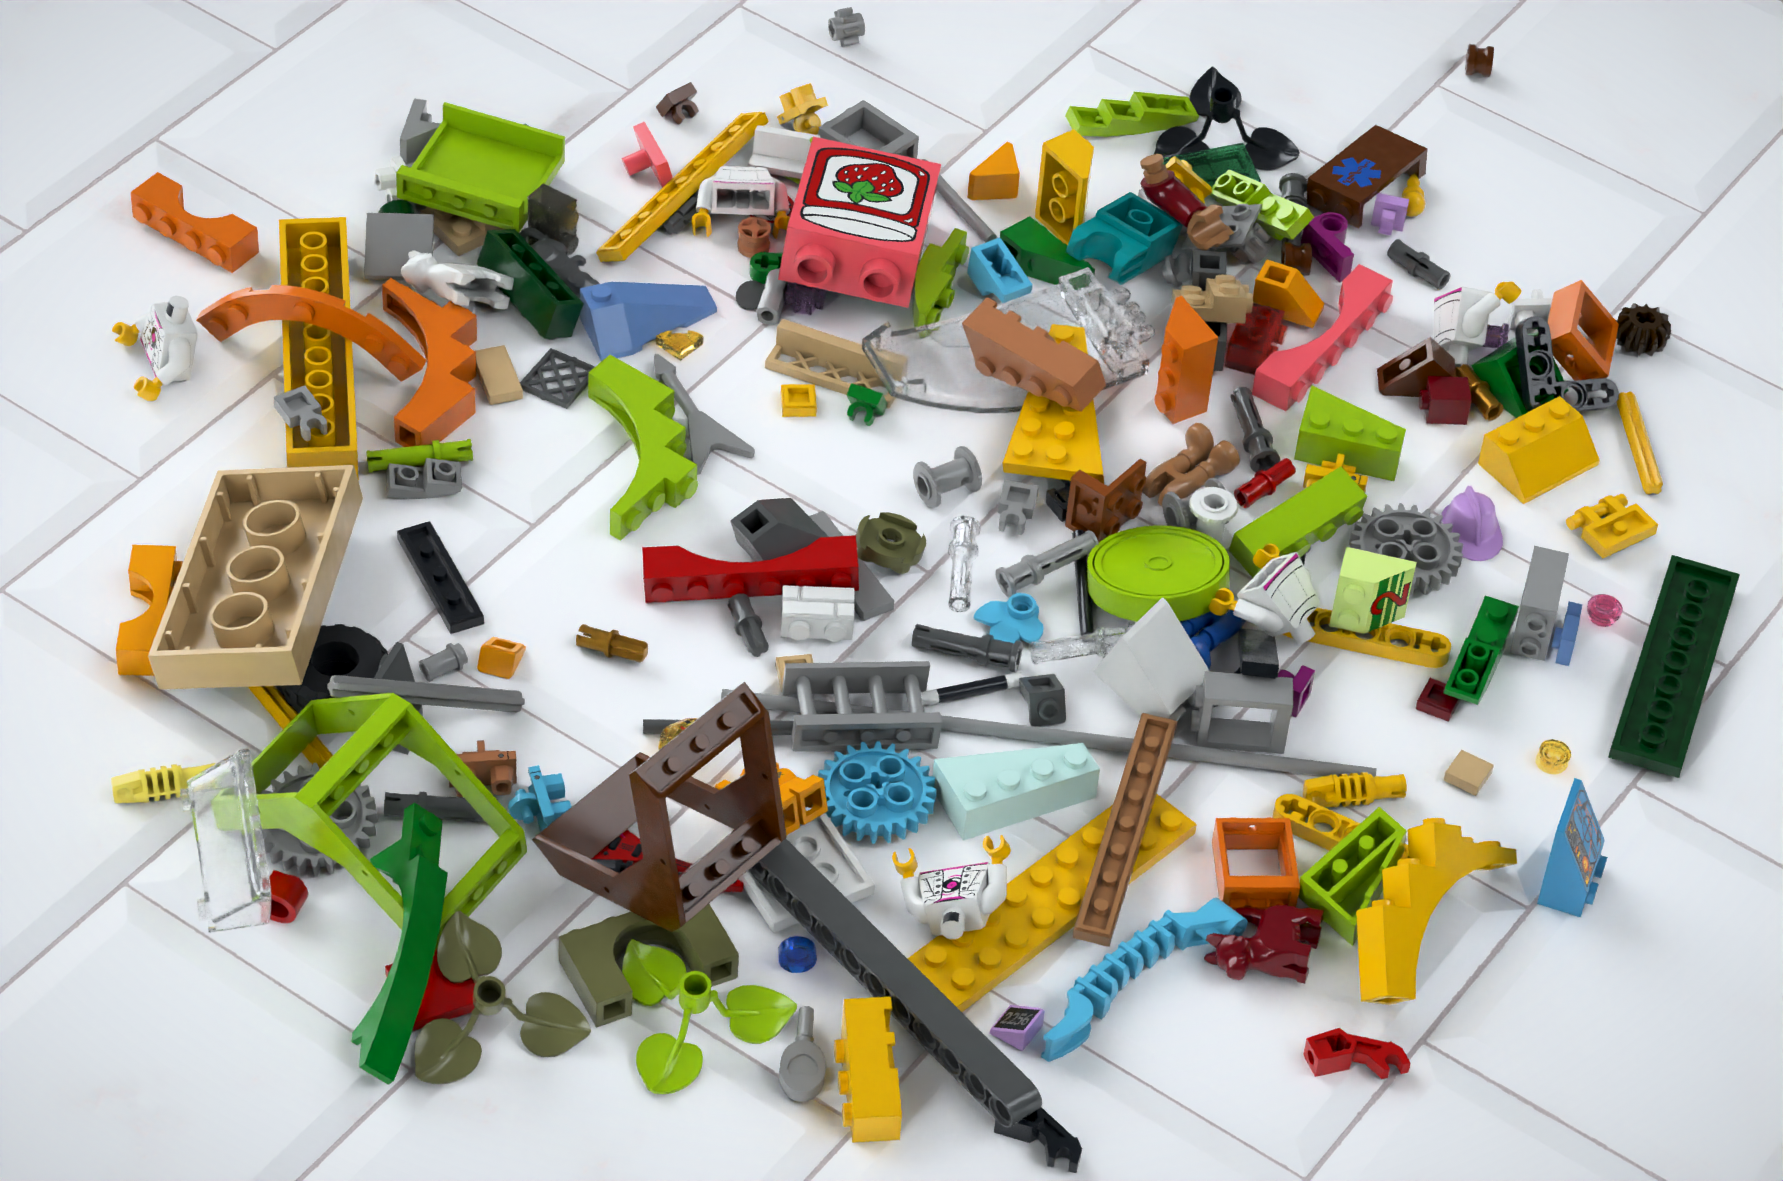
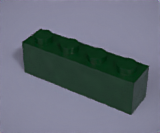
(536, 288)

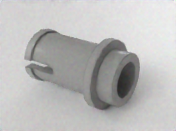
(443, 661)

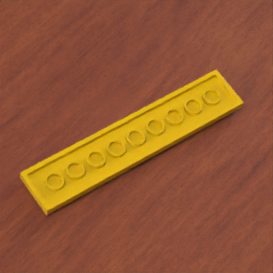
(1039, 908)

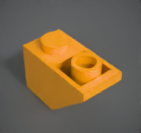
(1288, 291)

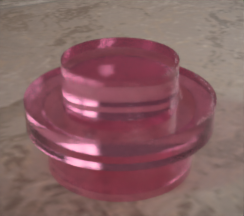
(1604, 610)

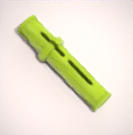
(416, 455)

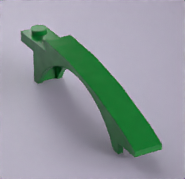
(416, 870)

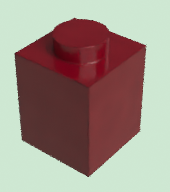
(1446, 400)

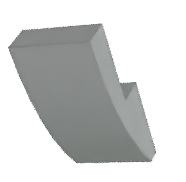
(433, 480)

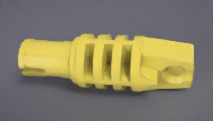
(142, 785)

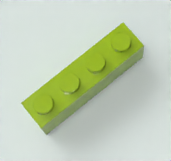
(1302, 519)

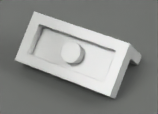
(780, 151)

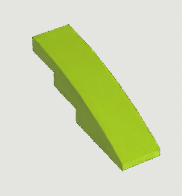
(1137, 116)

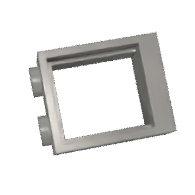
(865, 116)
(1539, 603)
(1246, 692)

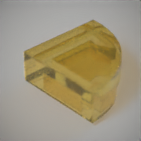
(679, 344)

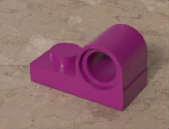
(1327, 240)

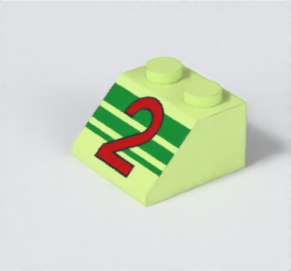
(1371, 591)

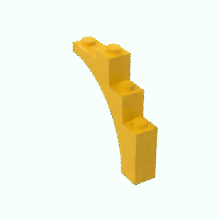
(1395, 925)

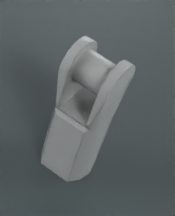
(772, 299)

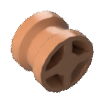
(753, 236)

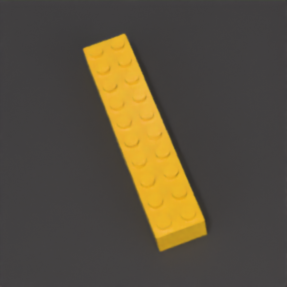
(317, 259)

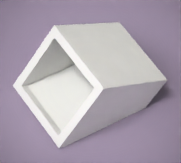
(1154, 665)

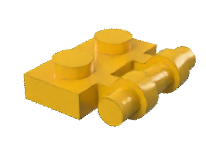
(1619, 527)

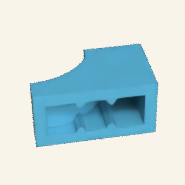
(997, 271)

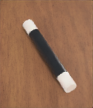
(971, 689)

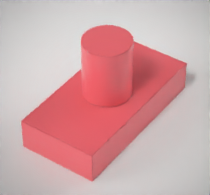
(648, 156)

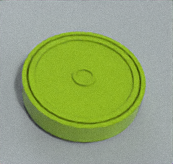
(1152, 562)

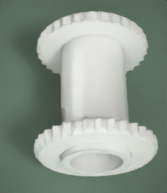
(1214, 509)

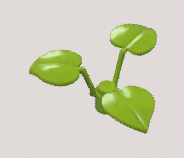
(670, 1063)

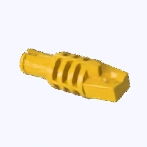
(1355, 788)

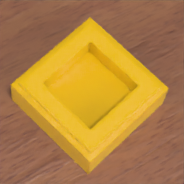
(798, 400)

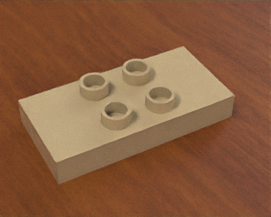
(257, 578)

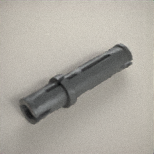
(443, 807)

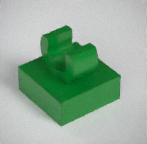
(866, 400)

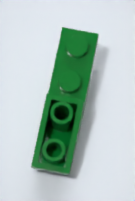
(1481, 650)

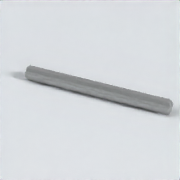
(429, 693)

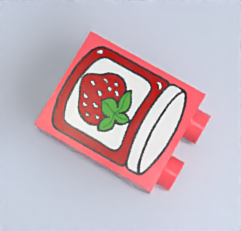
(859, 222)

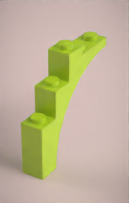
(646, 414)

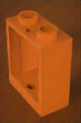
(1591, 355)
(1255, 890)

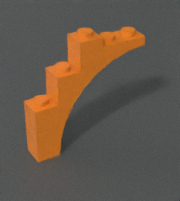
(445, 393)

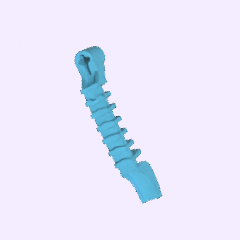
(1100, 986)

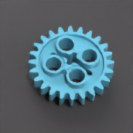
(878, 792)

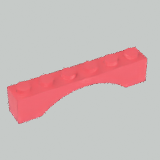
(1290, 372)

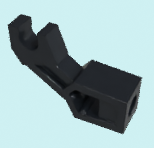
(1050, 1133)

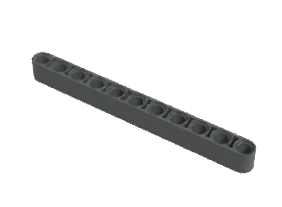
(887, 973)

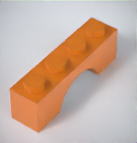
(222, 240)

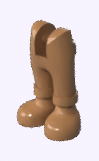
(1181, 472)

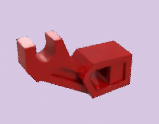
(1354, 1048)

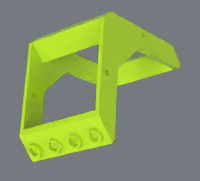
(378, 725)

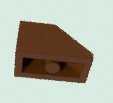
(1409, 371)

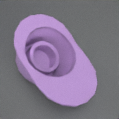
(1476, 522)

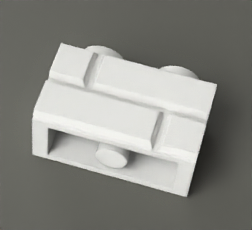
(817, 613)

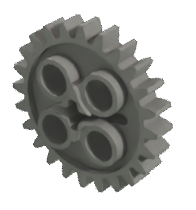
(1412, 538)
(357, 827)

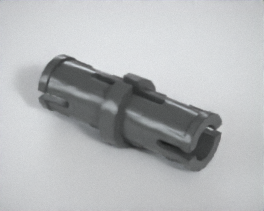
(1418, 264)

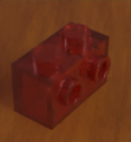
(1255, 339)

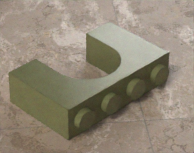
(592, 954)

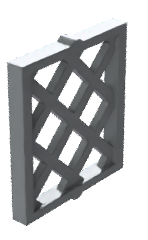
(545, 394)

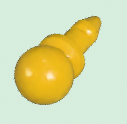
(1415, 195)

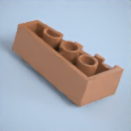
(1031, 358)

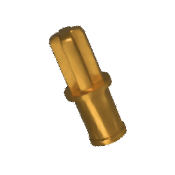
(1480, 393)
(612, 643)

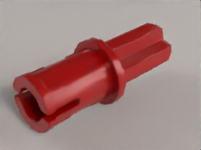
(1264, 483)

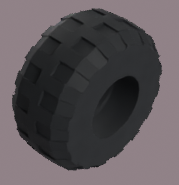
(336, 652)

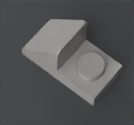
(416, 131)

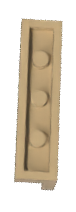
(822, 349)

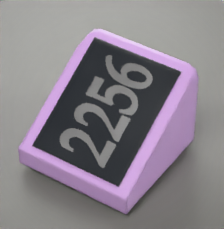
(1018, 1025)

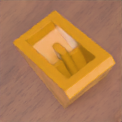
(995, 176)

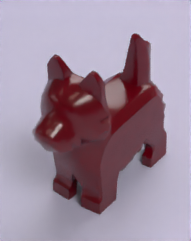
(1275, 947)

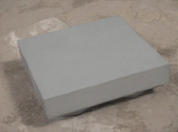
(391, 239)

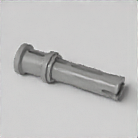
(1033, 568)

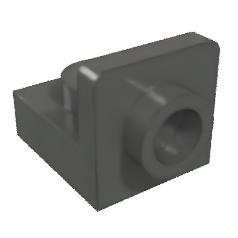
(1044, 699)

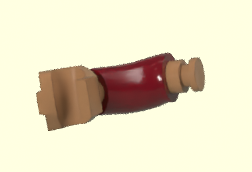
(1178, 201)

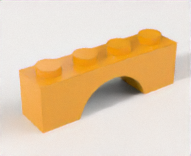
(152, 579)

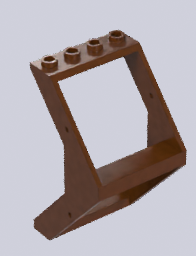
(638, 795)

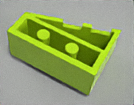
(1340, 427)
(1352, 872)

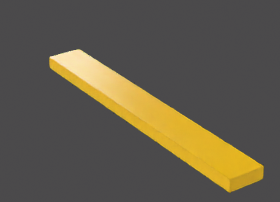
(681, 187)

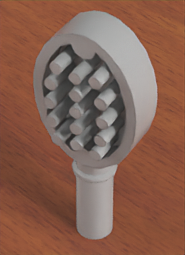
(803, 1062)

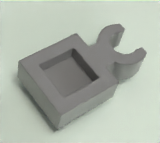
(301, 409)
(1016, 504)

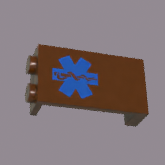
(1363, 172)

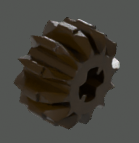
(1643, 329)

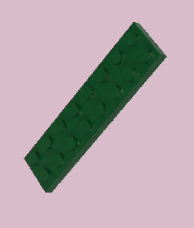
(1674, 666)

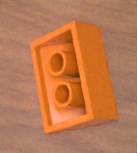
(1185, 364)

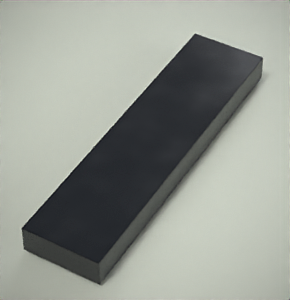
(440, 577)
(1257, 653)

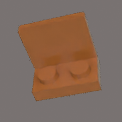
(1105, 507)

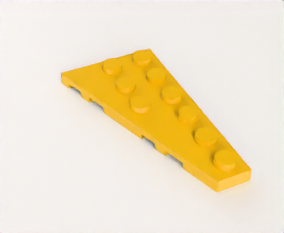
(1055, 438)

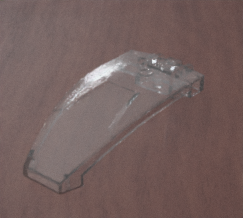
(938, 368)

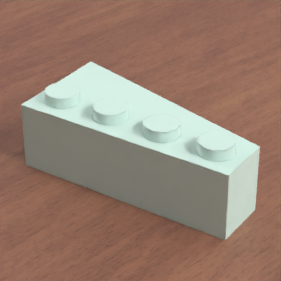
(1013, 786)

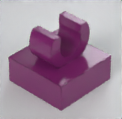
(1301, 686)

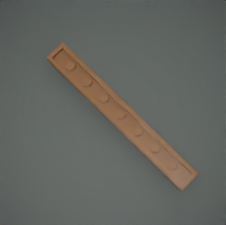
(1125, 830)

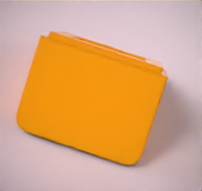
(500, 657)

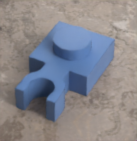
(1565, 637)

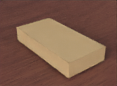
(498, 375)

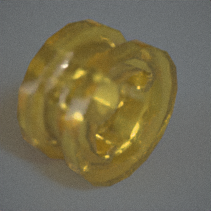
(1551, 764)

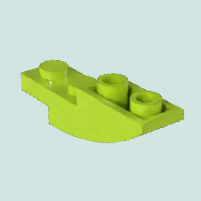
(1278, 215)
(936, 276)

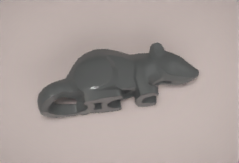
(554, 255)

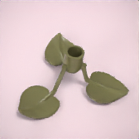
(445, 1050)

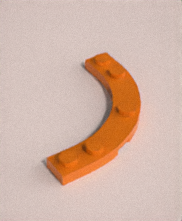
(316, 308)

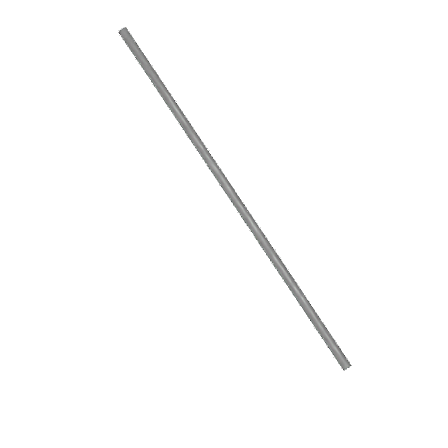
(1090, 740)

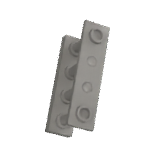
(842, 729)

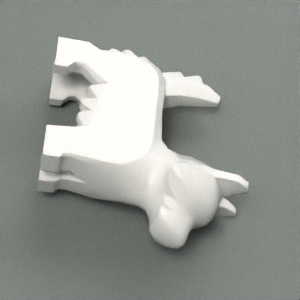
(456, 281)

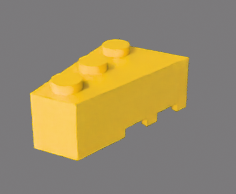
(868, 1071)

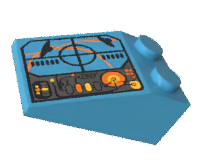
(1574, 856)

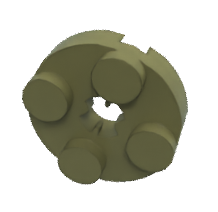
(897, 555)

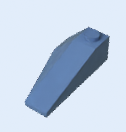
(630, 314)

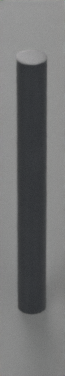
(1084, 600)

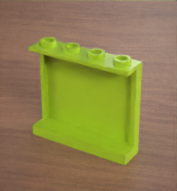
(482, 167)

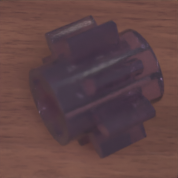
(804, 298)

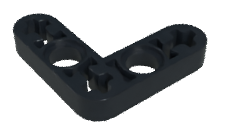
(1545, 383)

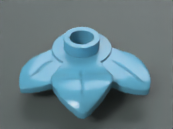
(1012, 619)

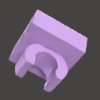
(1389, 213)

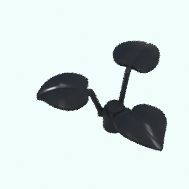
(1219, 101)

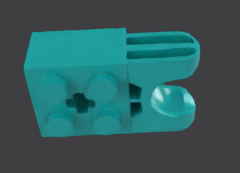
(1126, 236)

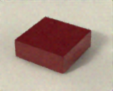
(1435, 702)

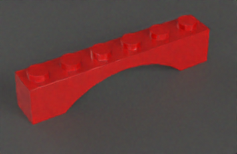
(680, 575)

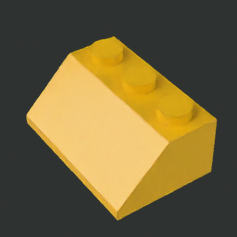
(1064, 183)
(1539, 450)

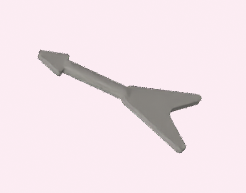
(704, 431)

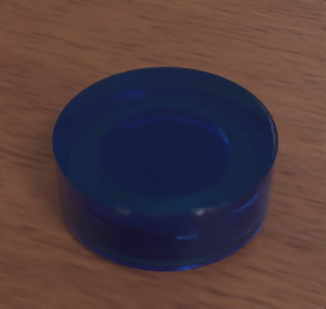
(797, 954)

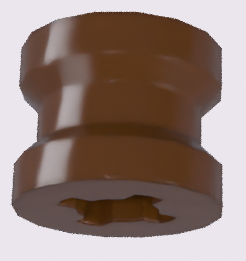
(1479, 60)
(1297, 257)

